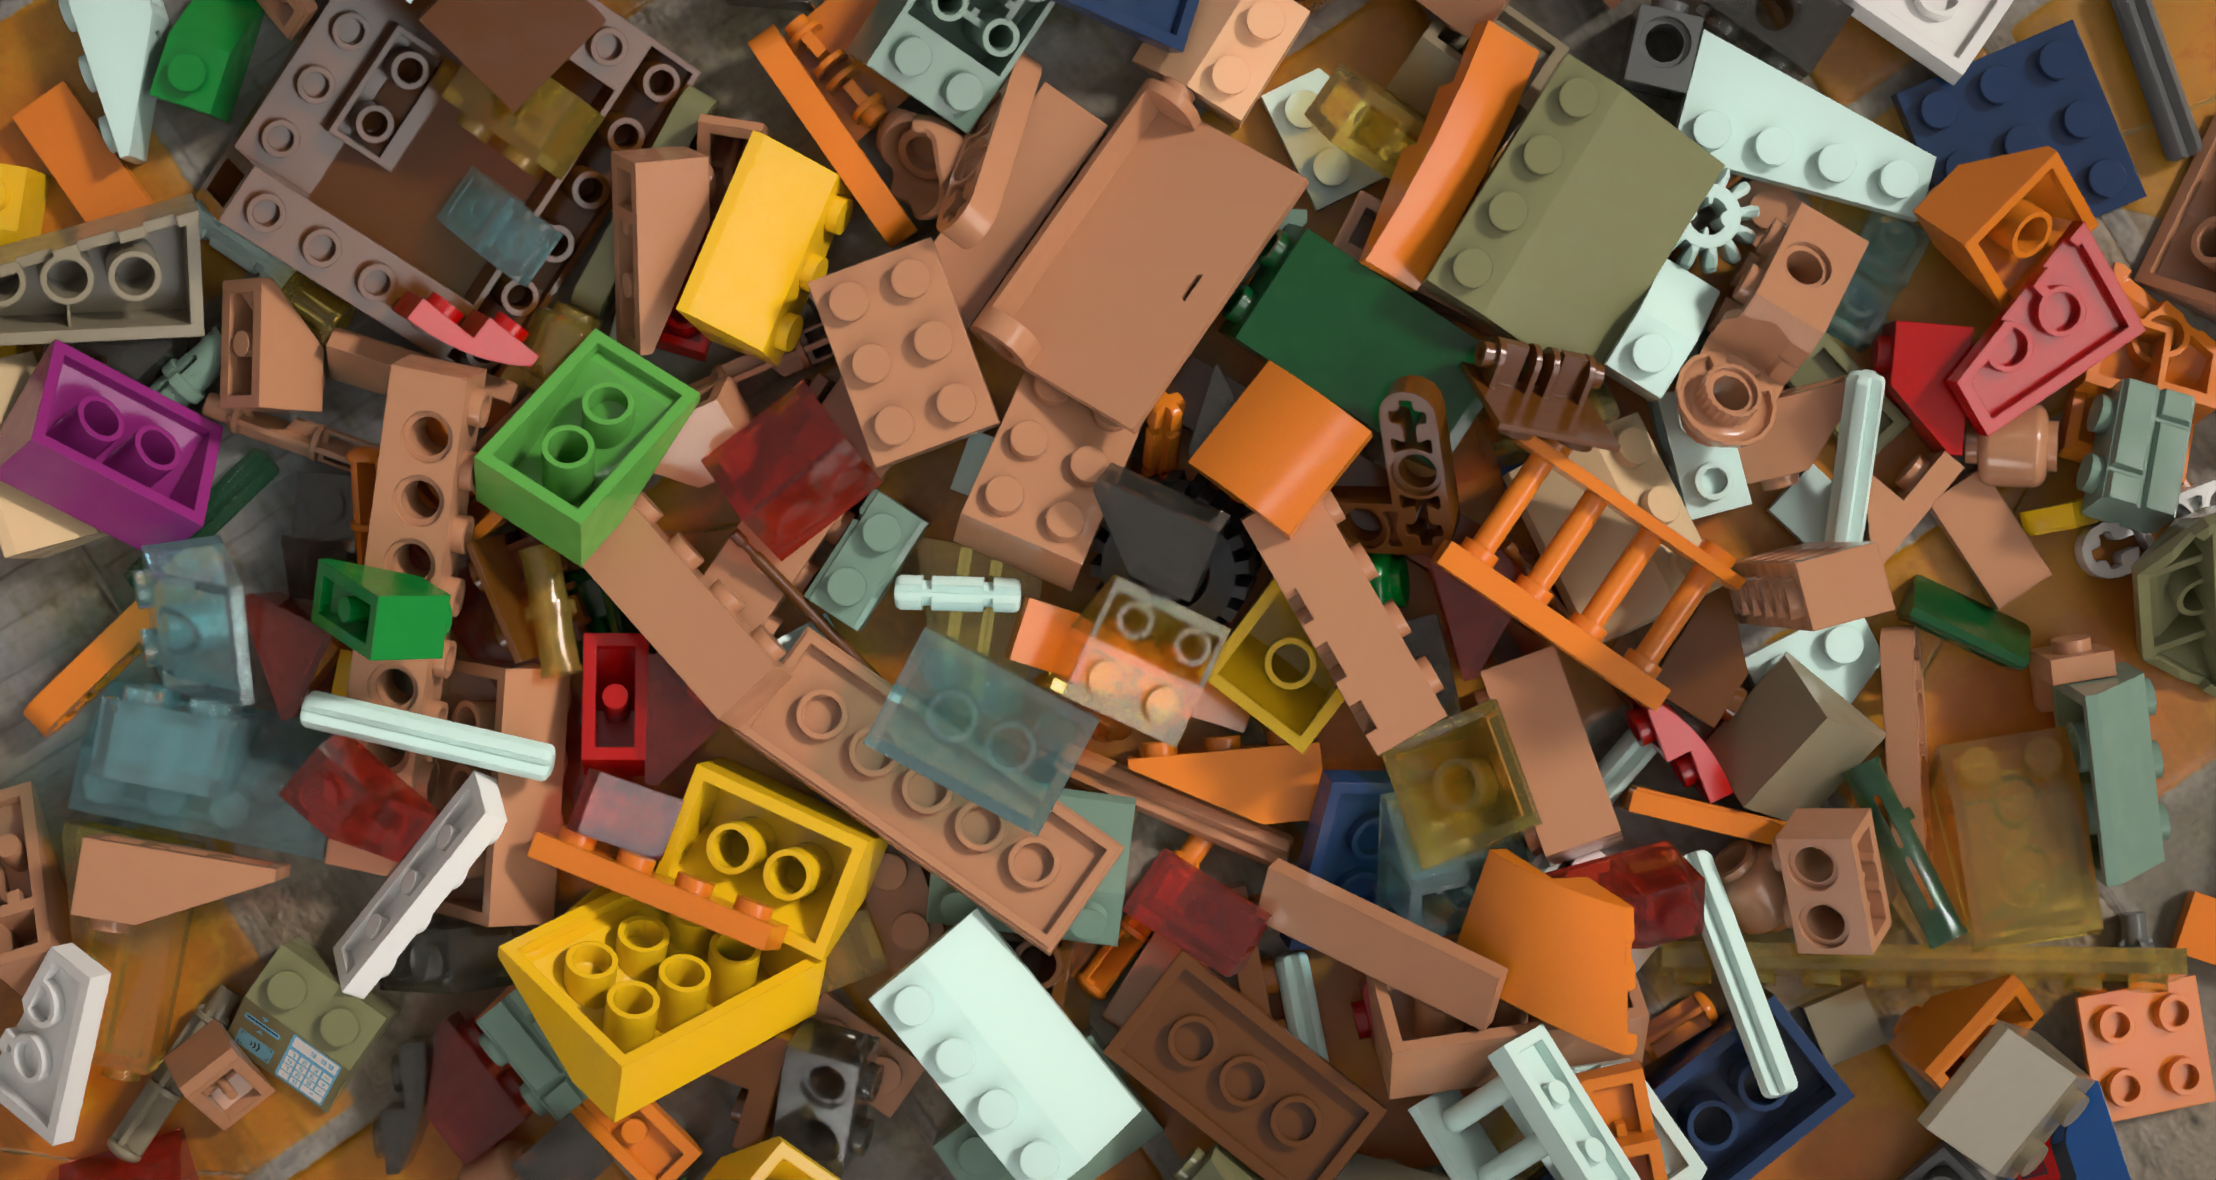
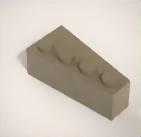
(106, 279)

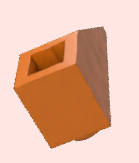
(1255, 780)

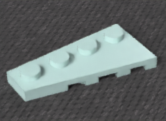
(1796, 137)

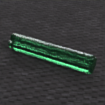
(229, 496)

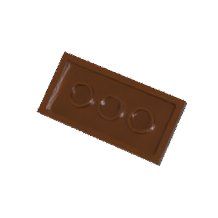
(1243, 1076)

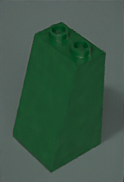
(1348, 332)

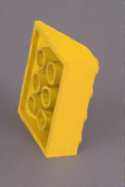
(651, 998)

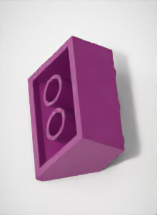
(109, 450)

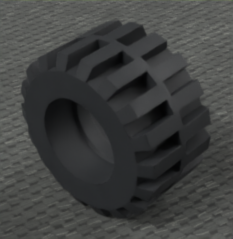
(1232, 566)

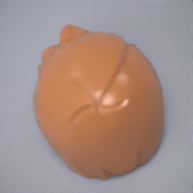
(921, 158)

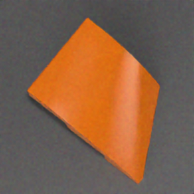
(2164, 355)
(1562, 947)

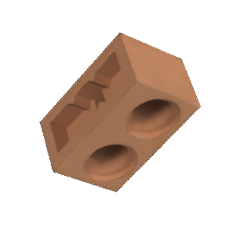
(1846, 880)

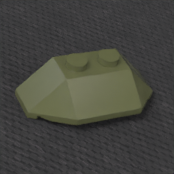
(2178, 600)

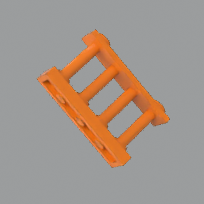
(1583, 632)

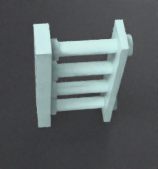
(1552, 1102)

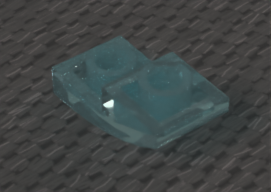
(499, 226)
(1881, 274)

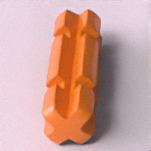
(1163, 436)

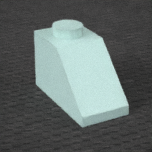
(1661, 332)

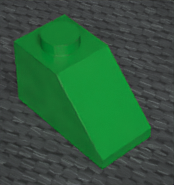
(208, 56)
(381, 611)

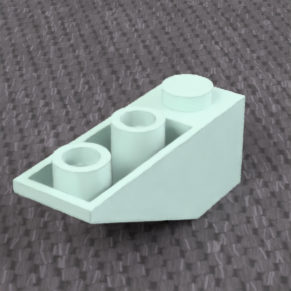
(120, 63)

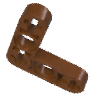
(1404, 498)

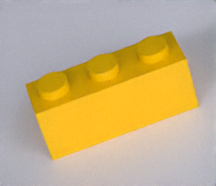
(765, 250)
(775, 848)

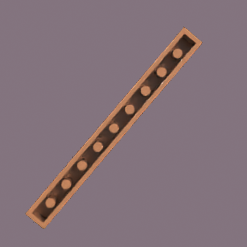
(1048, 160)

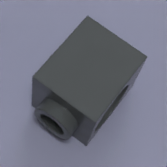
(1642, 72)

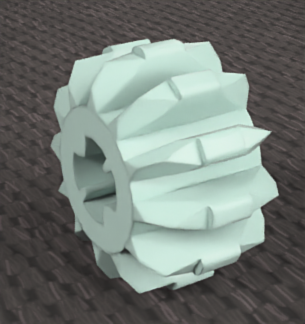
(1725, 227)

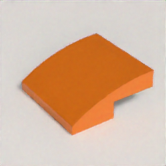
(1280, 449)

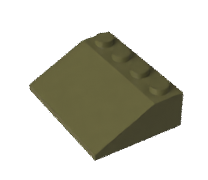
(1574, 216)

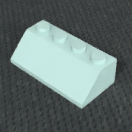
(1005, 1052)

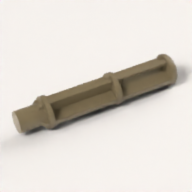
(161, 1091)

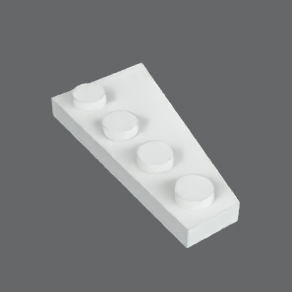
(1934, 32)

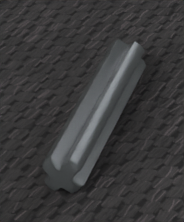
(2158, 78)

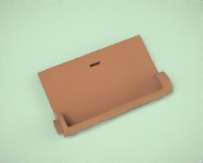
(1108, 272)

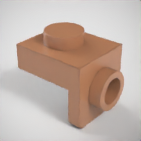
(2067, 661)

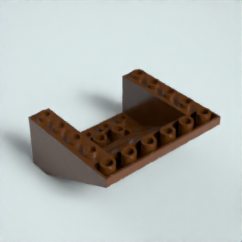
(363, 153)

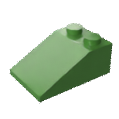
(583, 446)

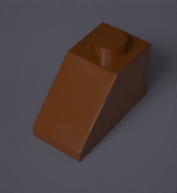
(1707, 663)

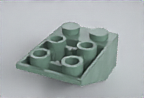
(948, 50)

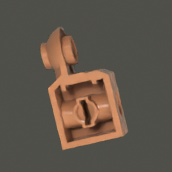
(1767, 329)

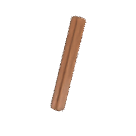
(1182, 810)

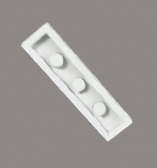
(420, 884)

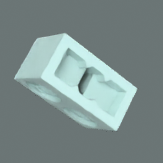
(1704, 476)

